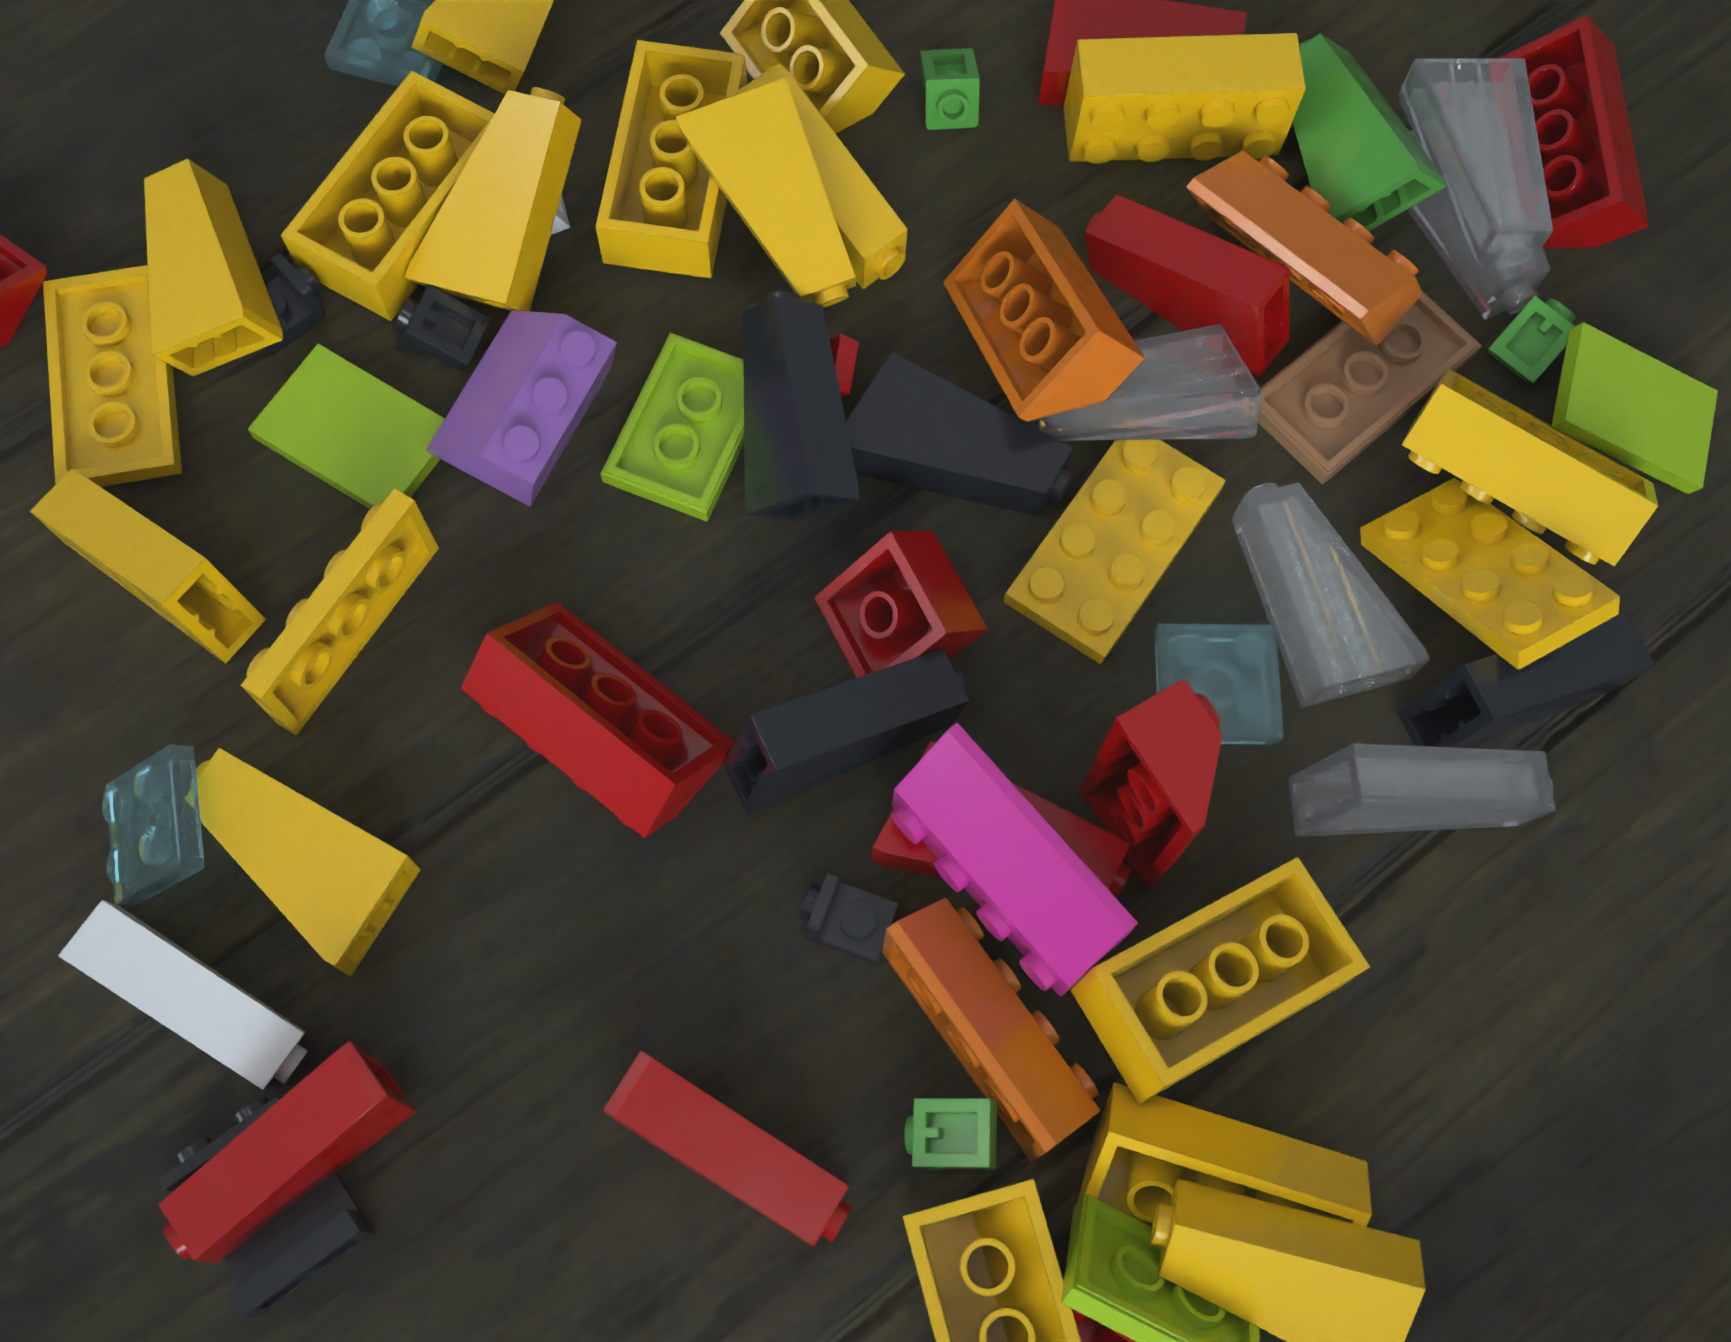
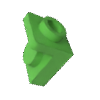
(950, 88)
(1534, 338)
(952, 1134)

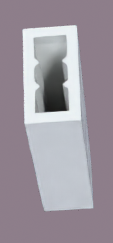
(185, 995)

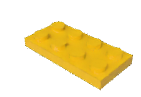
(106, 389)
(1113, 544)
(1489, 573)
(341, 613)

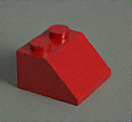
(899, 604)

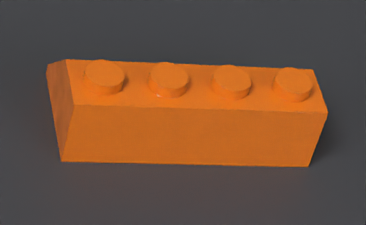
(1323, 255)
(1040, 317)
(989, 1026)

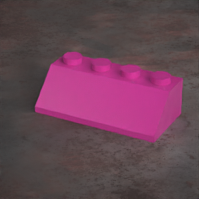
(1009, 863)

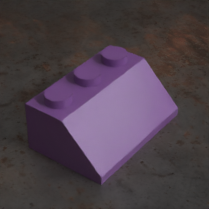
(524, 401)

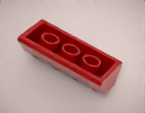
(1583, 136)
(596, 716)
(1156, 778)

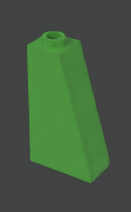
(1355, 142)

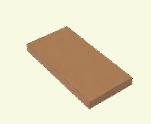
(1352, 392)

